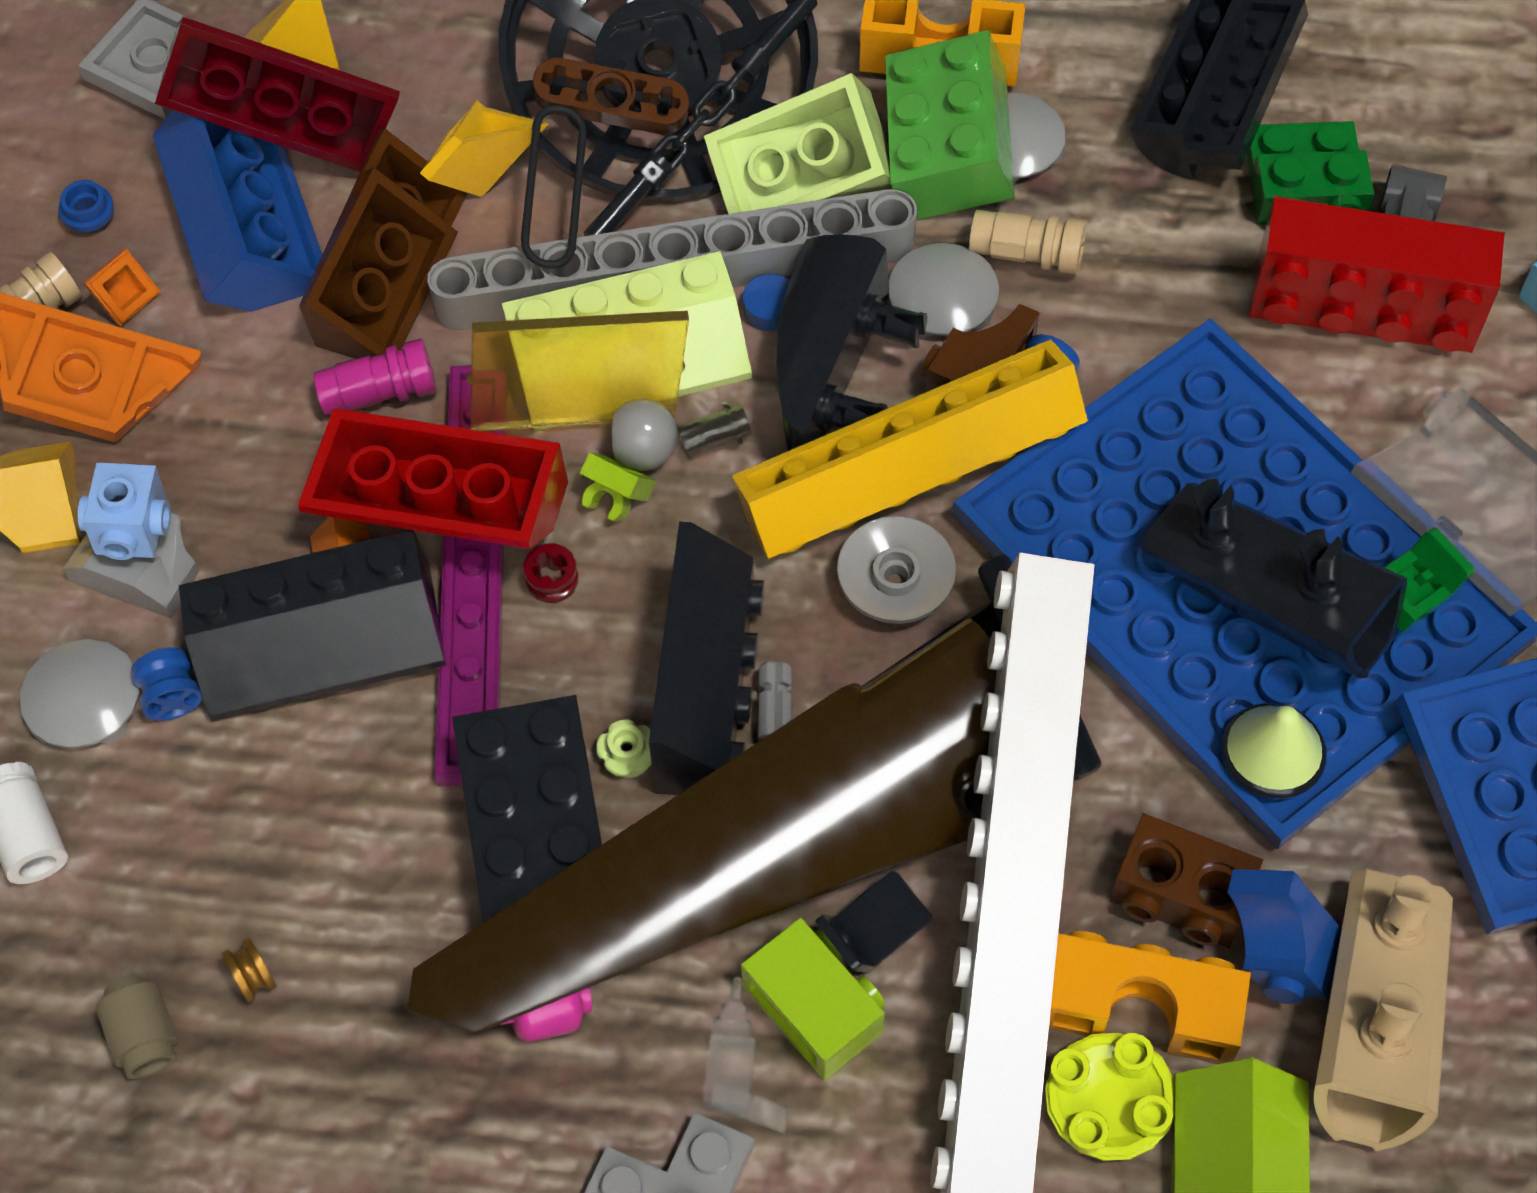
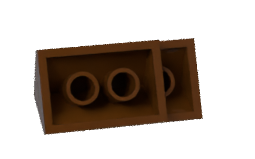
(380, 254)

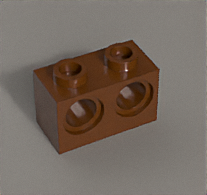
(1191, 866)

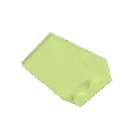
(803, 150)

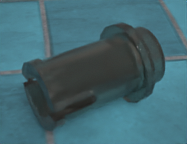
(714, 430)

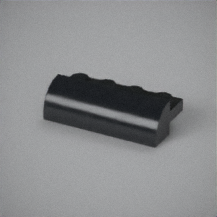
(1216, 83)

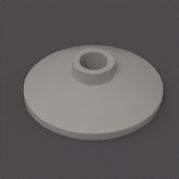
(900, 548)

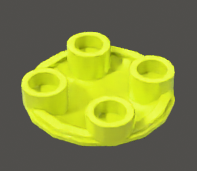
(1110, 1096)

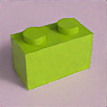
(814, 997)

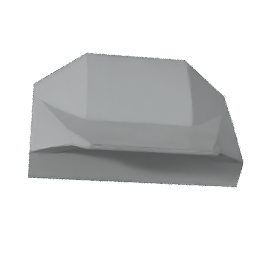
(138, 580)

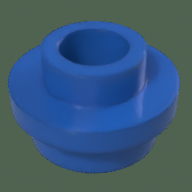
(85, 206)

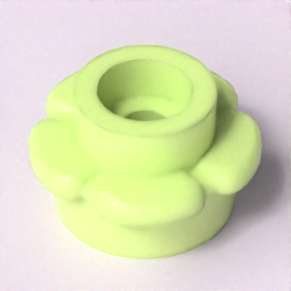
(622, 763)

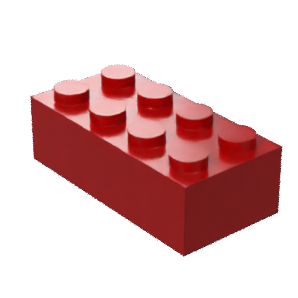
(1376, 274)

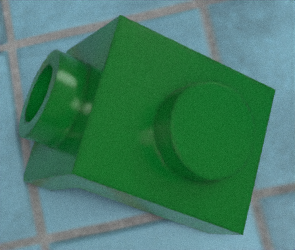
(1433, 576)

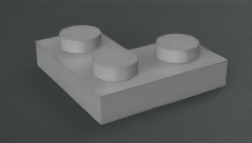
(706, 1162)

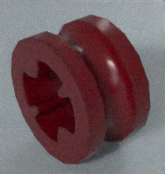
(557, 558)

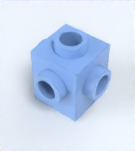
(125, 511)

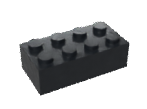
(525, 796)

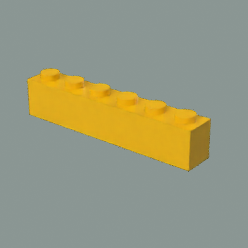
(910, 448)

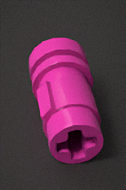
(376, 378)

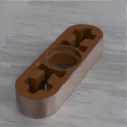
(598, 76)

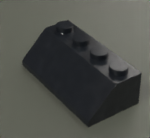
(312, 625)
(703, 660)

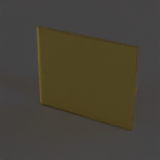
(573, 368)

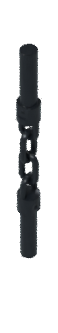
(654, 167)

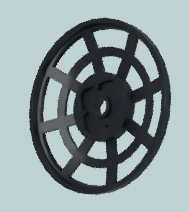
(623, 45)

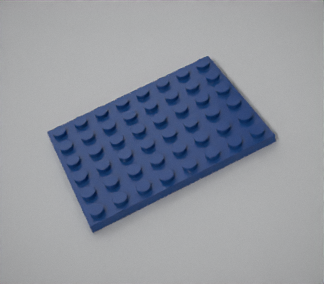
(1177, 654)

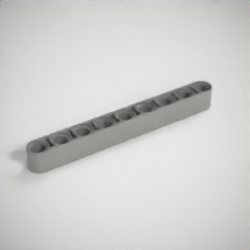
(749, 242)

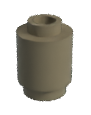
(137, 1027)

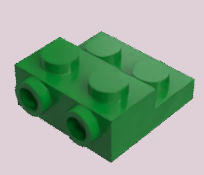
(1309, 164)

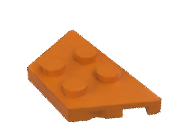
(83, 369)

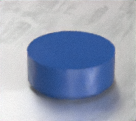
(764, 300)

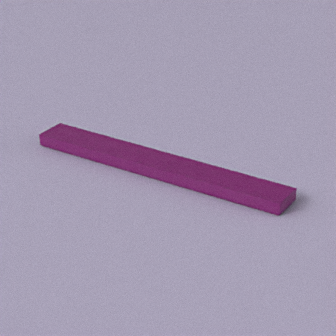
(468, 618)

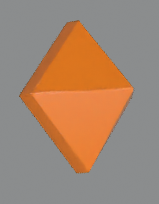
(122, 287)

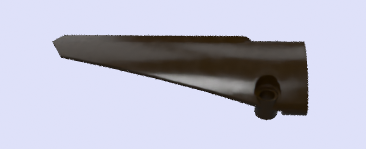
(800, 813)

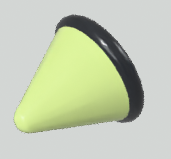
(1273, 750)

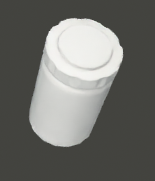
(28, 834)

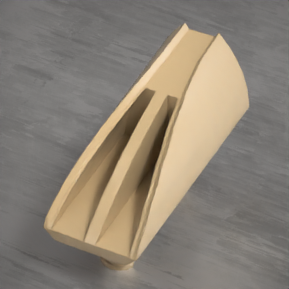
(1386, 1012)

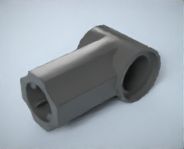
(1412, 193)

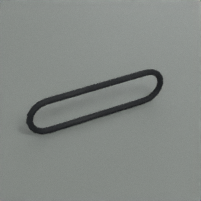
(525, 233)

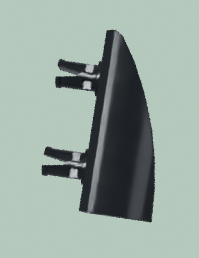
(824, 327)
(1279, 576)

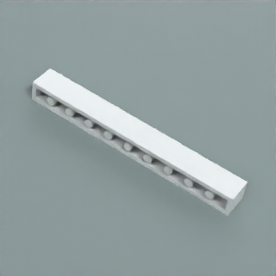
(1017, 879)

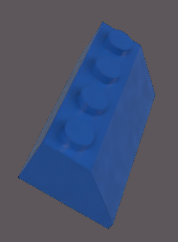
(238, 213)

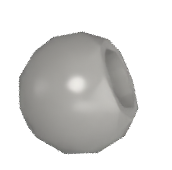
(643, 434)

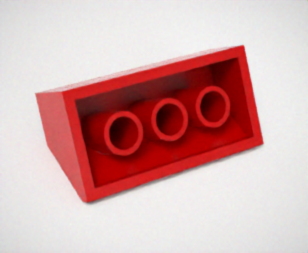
(436, 479)

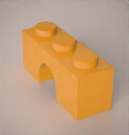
(900, 26)
(1199, 997)

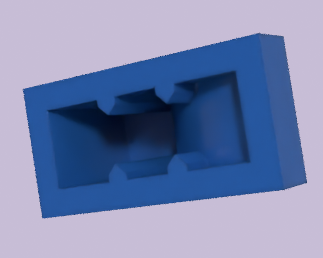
(1286, 935)

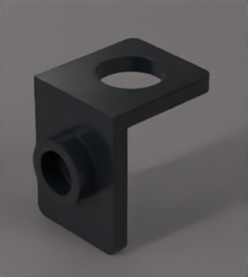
(876, 923)

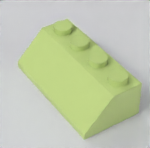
(700, 284)

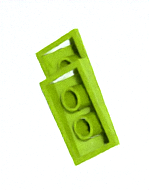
(1240, 1130)

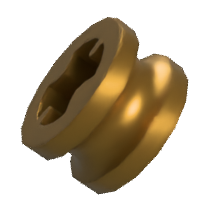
(249, 969)

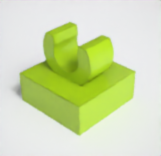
(616, 480)

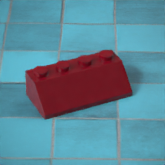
(273, 94)

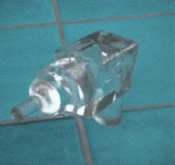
(732, 1068)

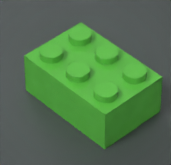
(949, 125)

